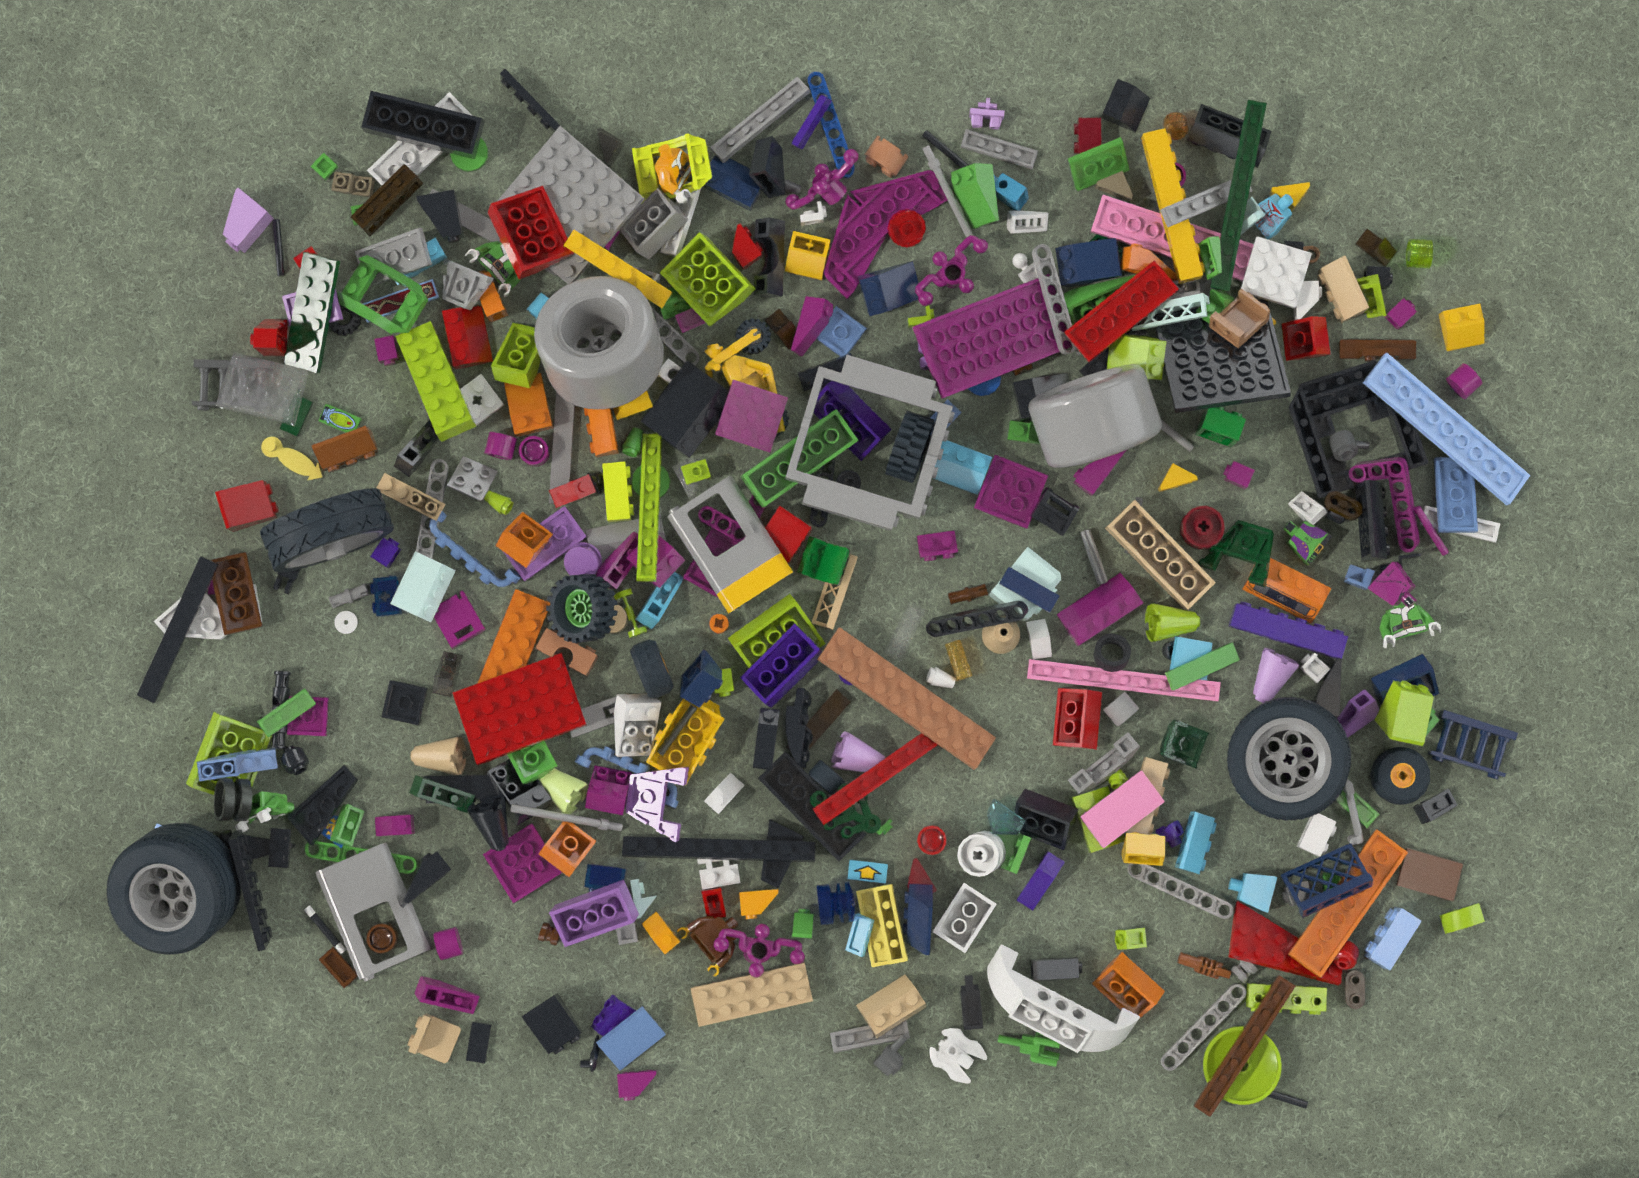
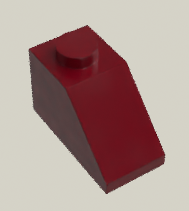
(918, 875)

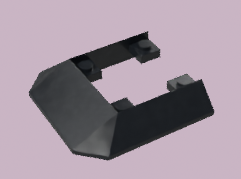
(1334, 394)

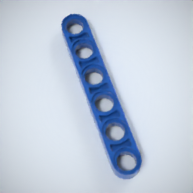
(829, 125)

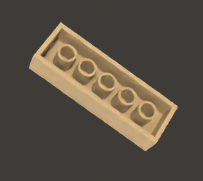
(1160, 555)
(751, 995)

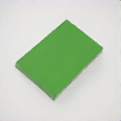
(1098, 163)

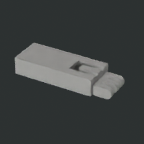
(595, 717)

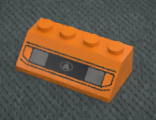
(1291, 591)

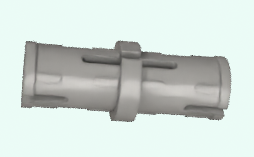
(349, 596)

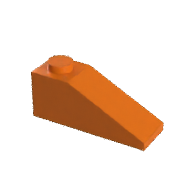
(1137, 258)

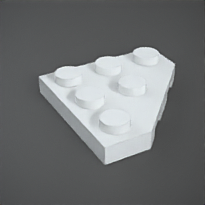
(205, 624)

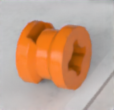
(719, 626)

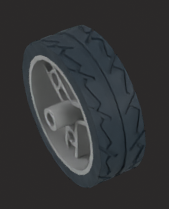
(326, 530)

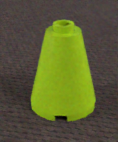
(1169, 622)

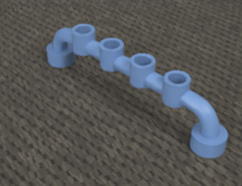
(472, 563)
(626, 763)

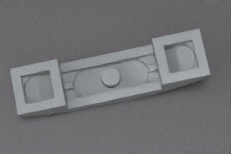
(1107, 765)

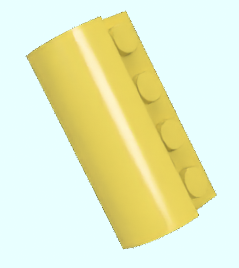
(886, 939)

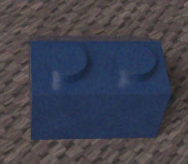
(700, 679)

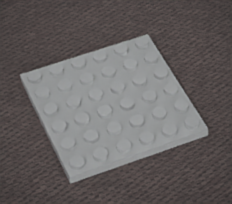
(582, 193)

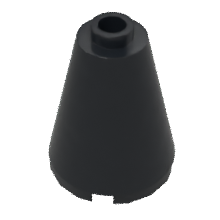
(491, 820)

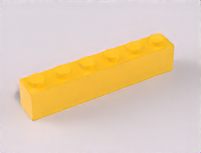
(617, 268)

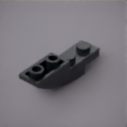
(798, 734)

